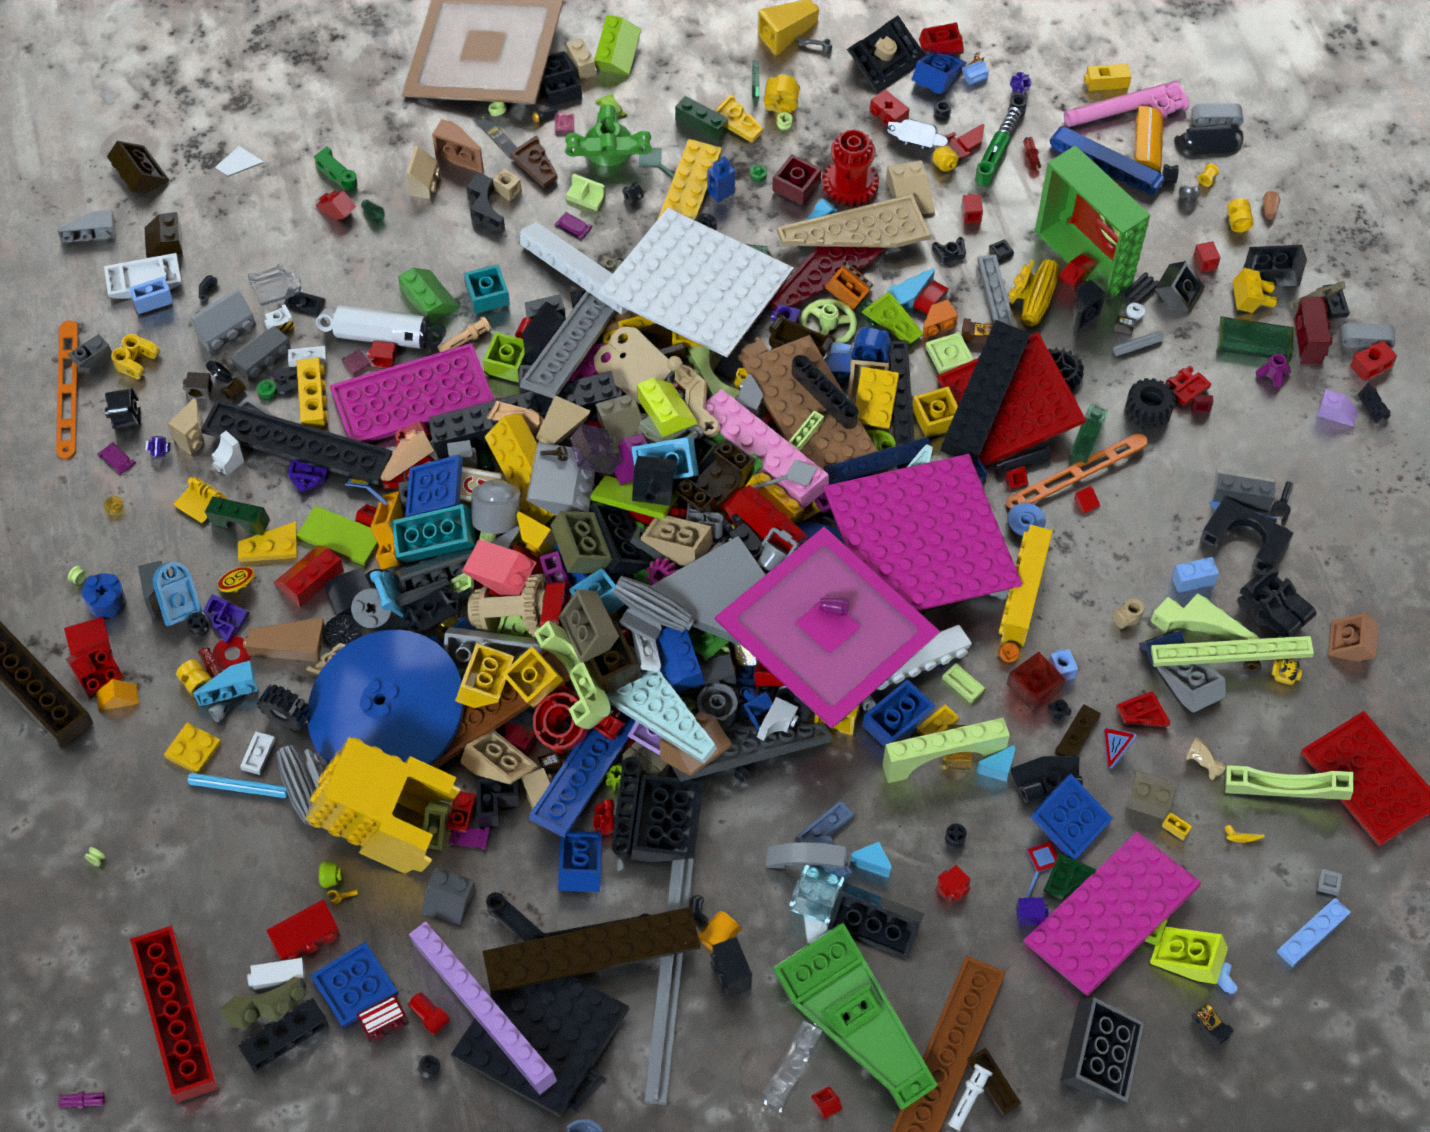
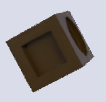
(198, 385)

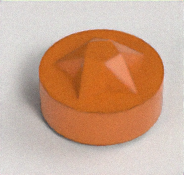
(1008, 652)

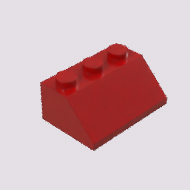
(310, 574)
(303, 932)

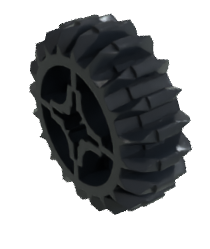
(1069, 365)

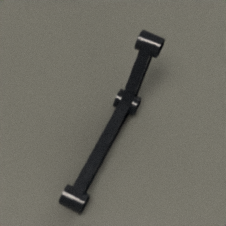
(522, 926)

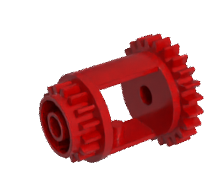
(851, 176)

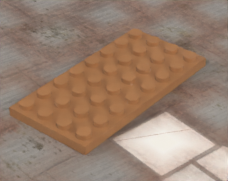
(792, 404)

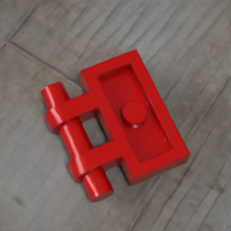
(1193, 386)

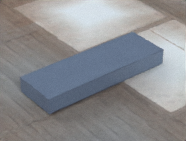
(826, 824)

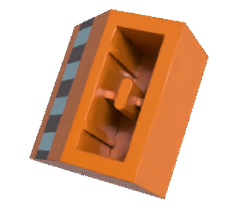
(849, 285)

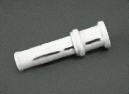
(974, 1087)

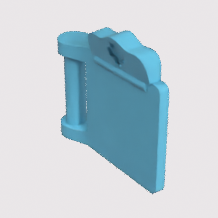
(388, 589)

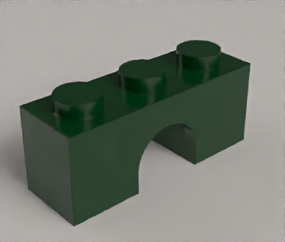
(224, 512)

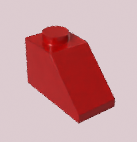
(1077, 271)

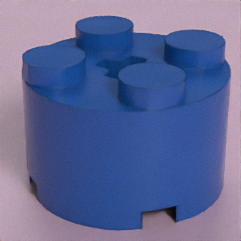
(871, 345)
(104, 595)

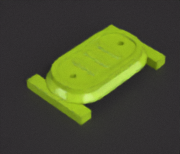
(610, 100)

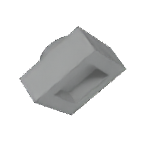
(1329, 882)

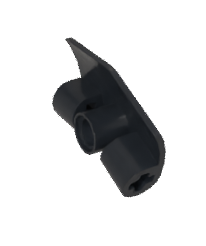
(1033, 776)

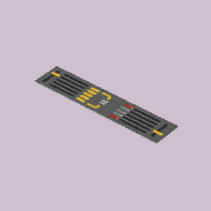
(496, 134)

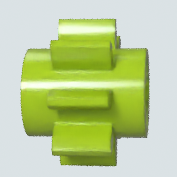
(612, 776)

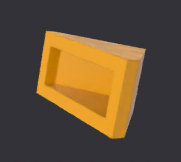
(117, 695)

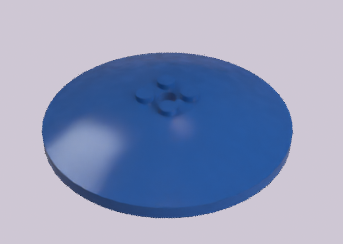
(418, 692)

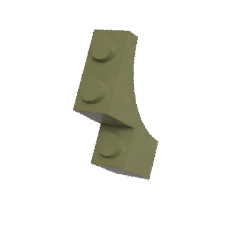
(272, 1005)

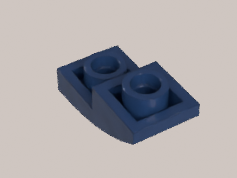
(744, 680)

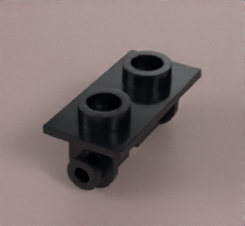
(1373, 403)

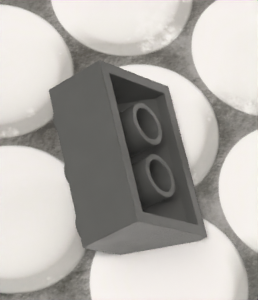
(1244, 488)

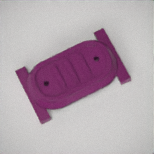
(573, 224)
(116, 458)
(473, 837)

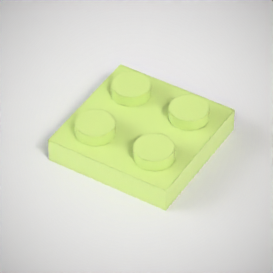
(948, 352)

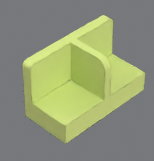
(586, 192)

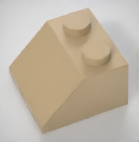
(422, 174)
(187, 428)

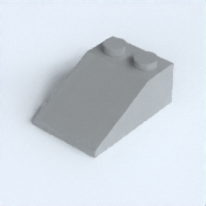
(1194, 684)

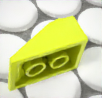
(1191, 954)

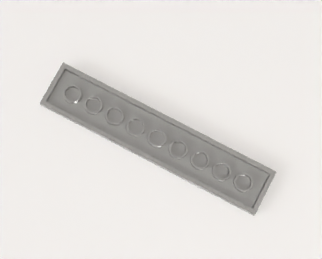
(568, 346)

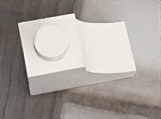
(227, 455)
(779, 718)

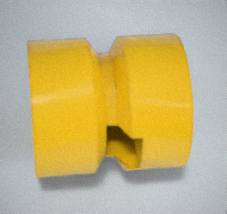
(1240, 215)
(192, 675)

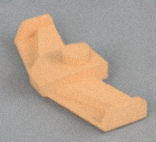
(530, 416)

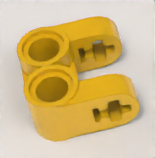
(133, 348)

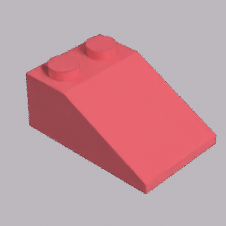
(499, 568)

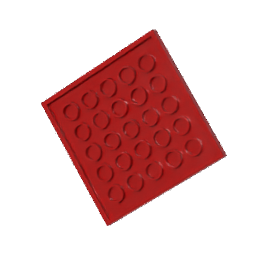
(1033, 408)

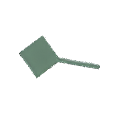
(653, 159)

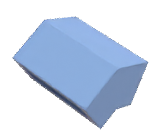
(975, 72)

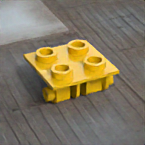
(196, 499)

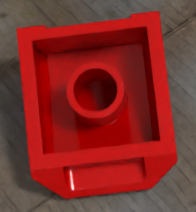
(942, 39)

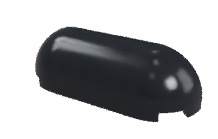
(1210, 140)

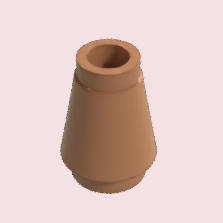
(1271, 202)

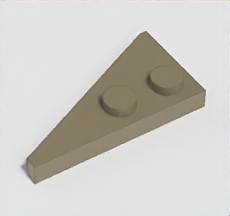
(1325, 292)

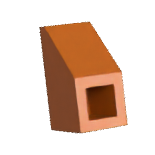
(940, 318)

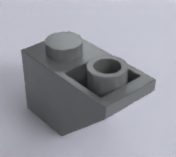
(92, 353)

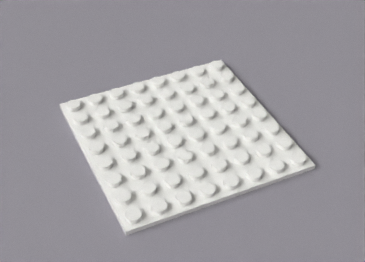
(696, 282)

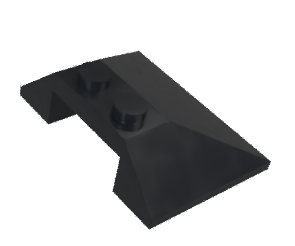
(881, 72)

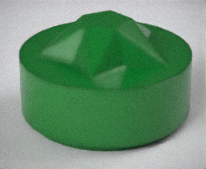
(758, 173)
(266, 389)

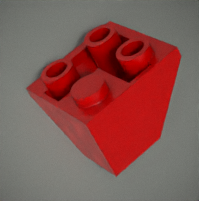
(94, 668)

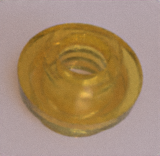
(115, 509)

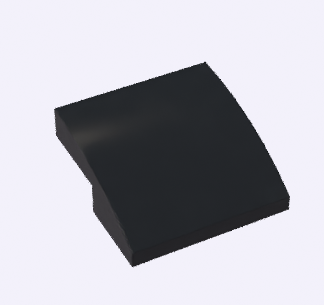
(344, 588)

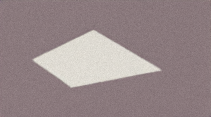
(237, 161)

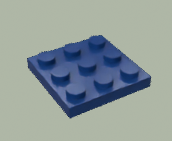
(434, 485)
(1071, 817)
(353, 984)

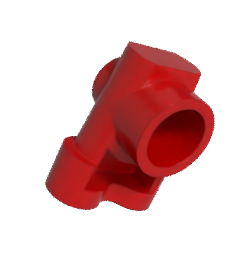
(604, 817)

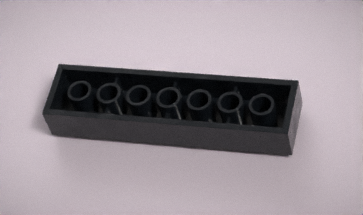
(985, 391)

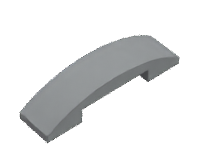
(806, 854)

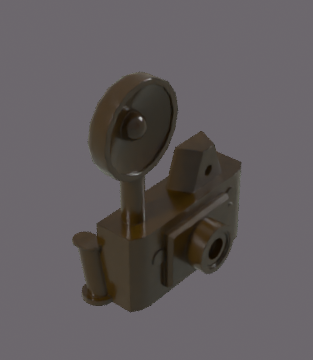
(786, 331)

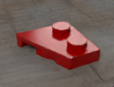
(1143, 711)

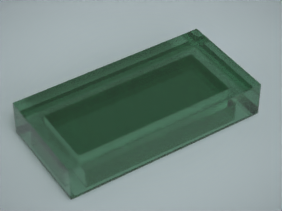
(755, 78)

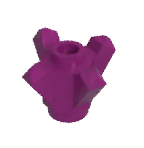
(1274, 369)

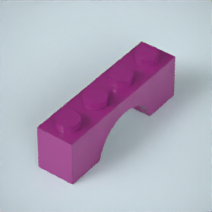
(555, 569)

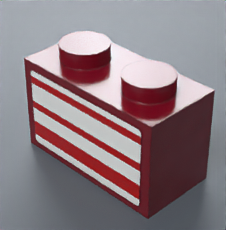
(382, 1019)

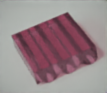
(564, 123)
(356, 362)

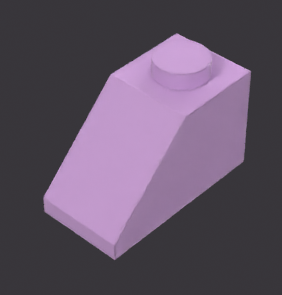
(1337, 408)

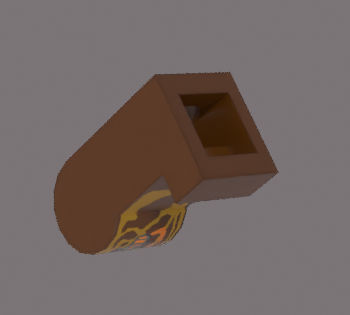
(975, 332)

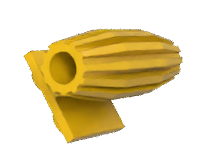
(1035, 290)

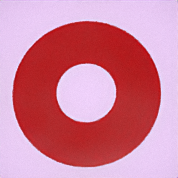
(221, 646)

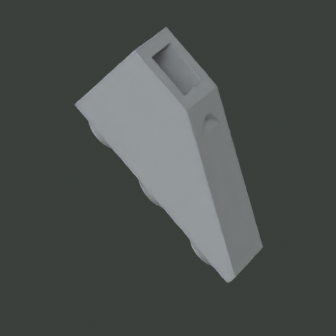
(89, 227)

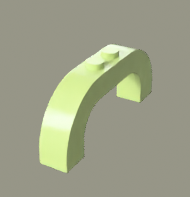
(593, 700)

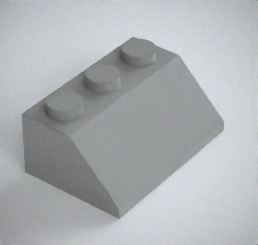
(223, 320)

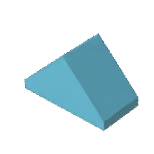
(997, 765)
(872, 859)

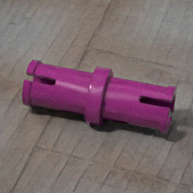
(81, 1100)

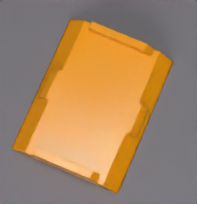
(719, 929)

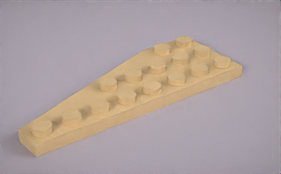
(880, 224)

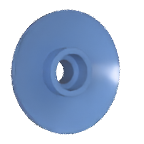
(1025, 513)

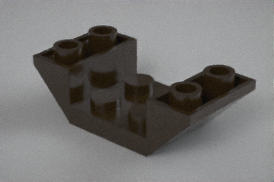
(719, 480)

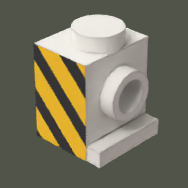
(280, 319)

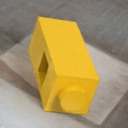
(1107, 77)

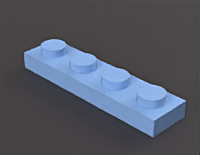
(1313, 932)

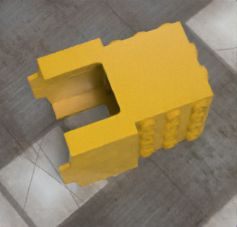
(359, 797)

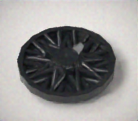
(341, 630)

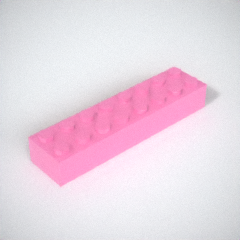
(757, 438)

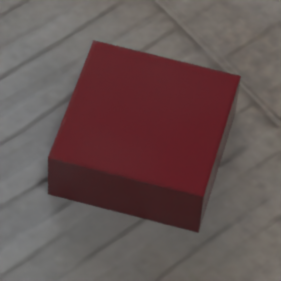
(1202, 403)

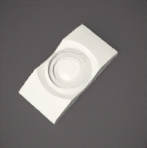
(128, 274)

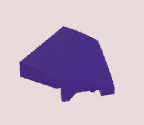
(306, 476)

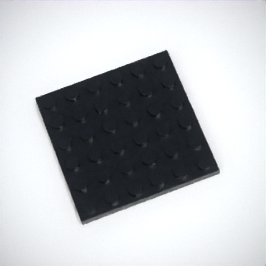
(565, 1026)

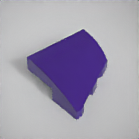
(225, 617)

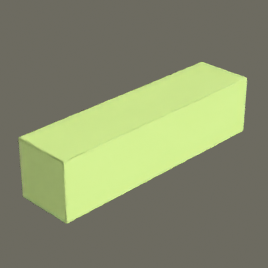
(807, 430)

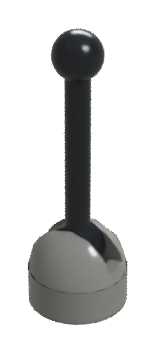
(219, 711)

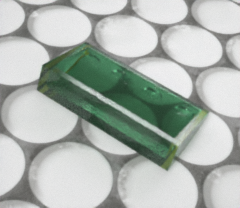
(1254, 338)

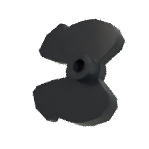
(284, 384)

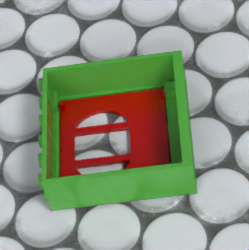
(1069, 221)

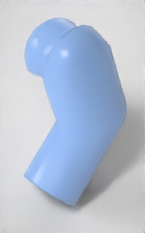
(1225, 980)

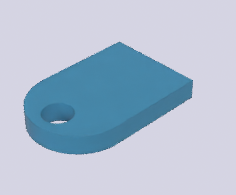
(175, 594)

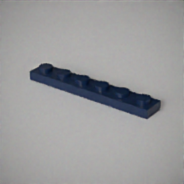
(875, 461)

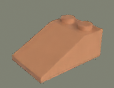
(456, 146)

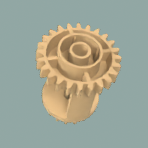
(486, 610)

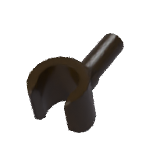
(561, 452)

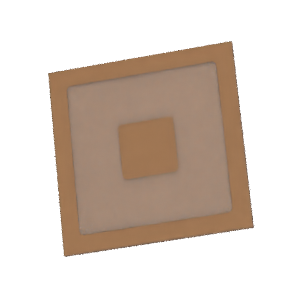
(483, 50)

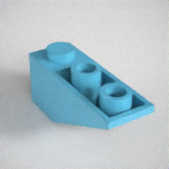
(911, 288)
(230, 683)

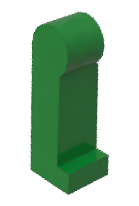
(335, 170)

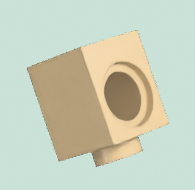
(507, 184)

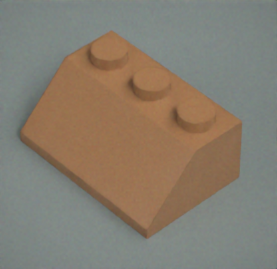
(686, 763)

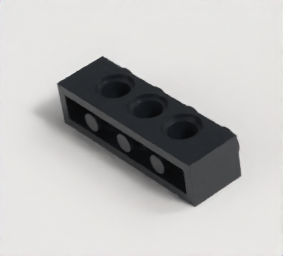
(278, 1046)

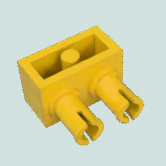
(1249, 291)

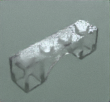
(793, 1066)

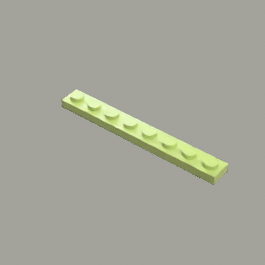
(1232, 651)

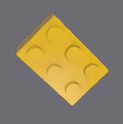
(876, 397)

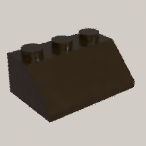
(136, 167)

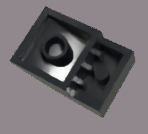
(560, 79)

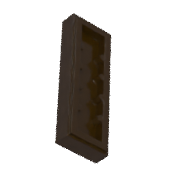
(1078, 732)
(996, 1085)

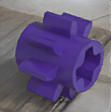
(1020, 82)
(158, 446)

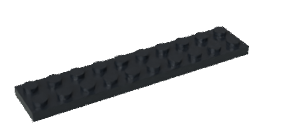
(298, 442)

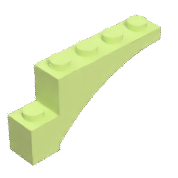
(1199, 616)

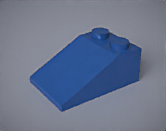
(937, 71)
(580, 862)

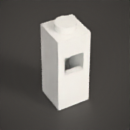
(272, 975)

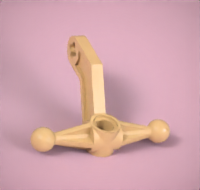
(695, 395)

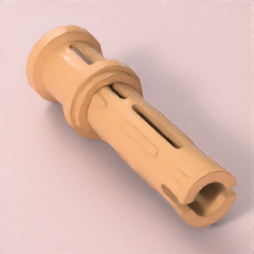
(471, 332)

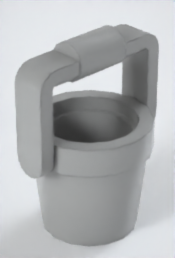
(772, 554)

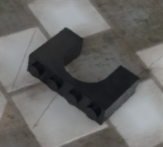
(1233, 515)

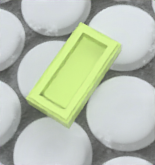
(963, 683)

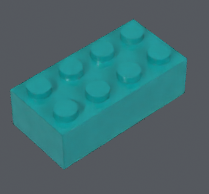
(433, 533)

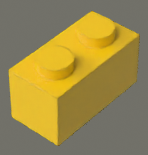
(1176, 826)

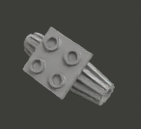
(650, 609)
(300, 777)

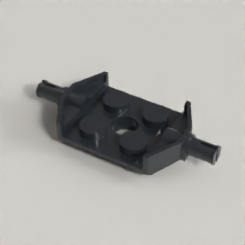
(445, 604)

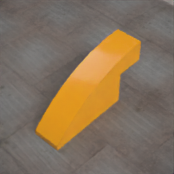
(383, 531)

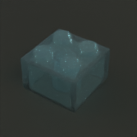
(816, 894)

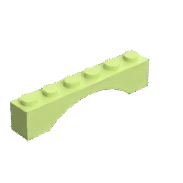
(1320, 785)

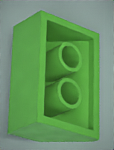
(427, 294)

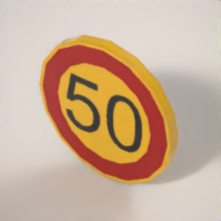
(235, 579)

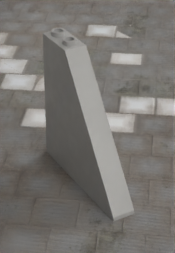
(713, 584)

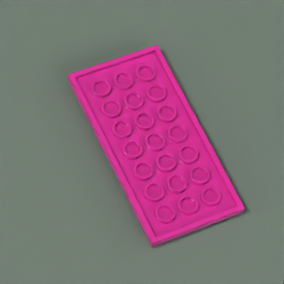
(410, 392)
(1112, 913)

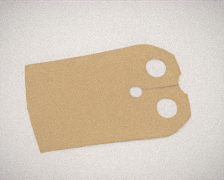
(640, 363)

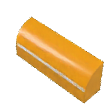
(1149, 137)

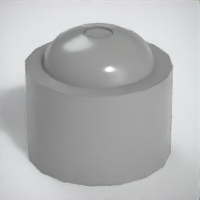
(495, 506)

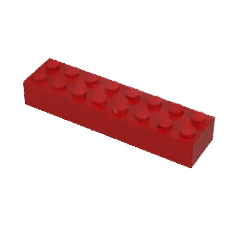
(174, 1014)

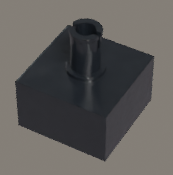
(654, 480)

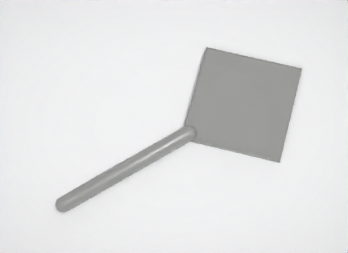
(798, 473)

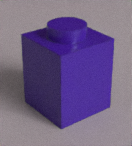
(1031, 911)

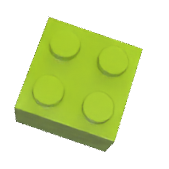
(504, 357)

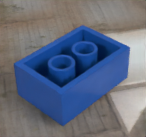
(898, 714)

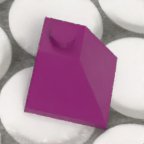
(625, 470)

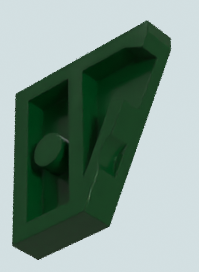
(1067, 877)

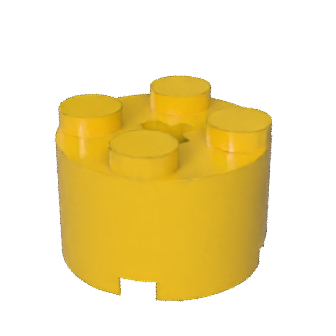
(781, 94)

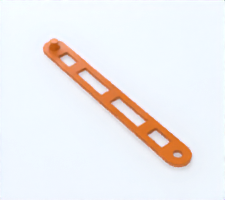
(67, 330)
(1135, 443)

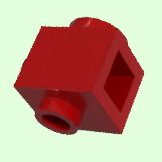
(953, 884)

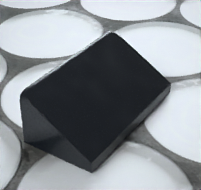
(305, 302)

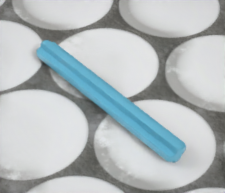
(237, 785)

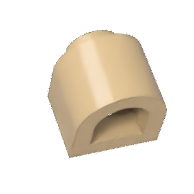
(885, 49)

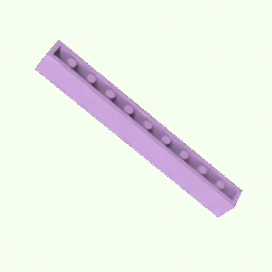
(483, 1008)

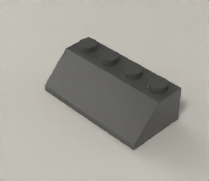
(428, 571)

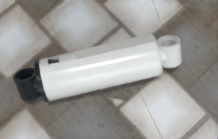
(382, 326)

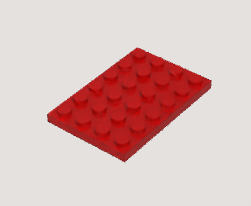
(1385, 786)

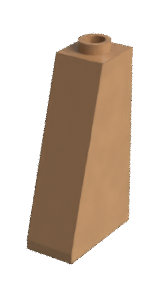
(289, 641)

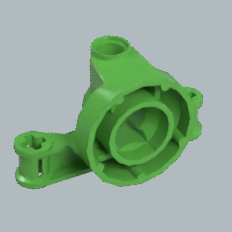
(608, 141)

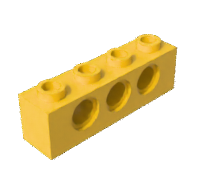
(310, 382)

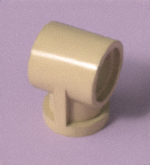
(1123, 615)

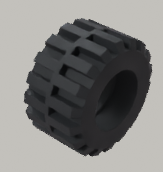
(1150, 391)

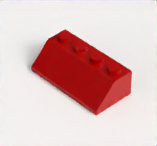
(764, 516)

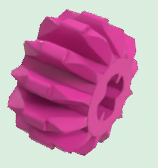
(658, 567)

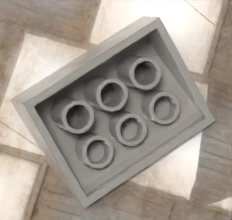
(558, 483)

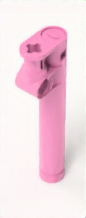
(1163, 97)

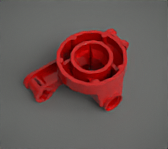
(551, 714)

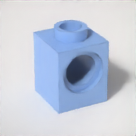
(1064, 656)

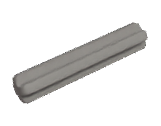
(1138, 343)

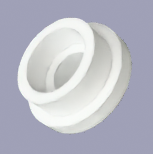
(1135, 314)

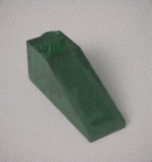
(1088, 433)

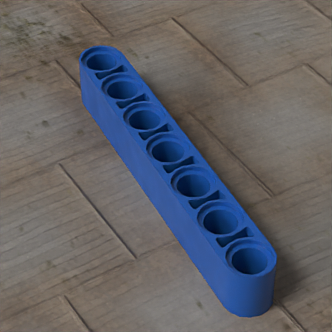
(1110, 161)

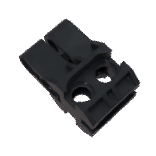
(1279, 609)

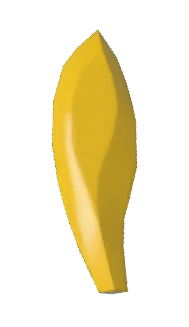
(1241, 837)

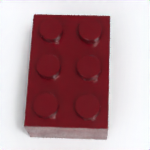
(1312, 330)

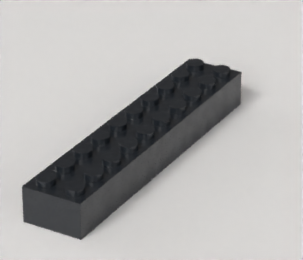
(473, 424)

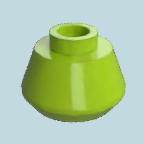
(329, 874)

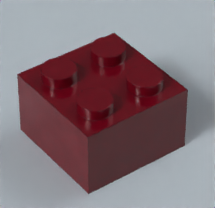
(796, 179)

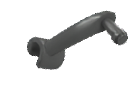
(826, 46)

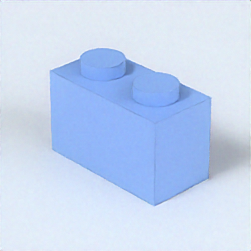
(151, 295)
(1195, 574)

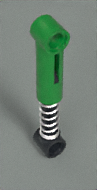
(1000, 140)

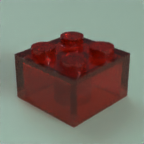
(1035, 681)

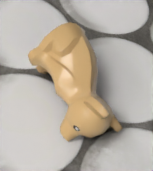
(1202, 754)

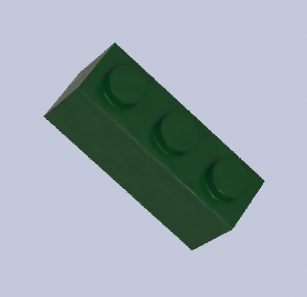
(701, 119)

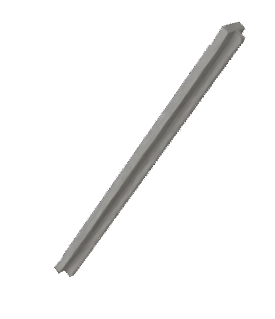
(667, 994)

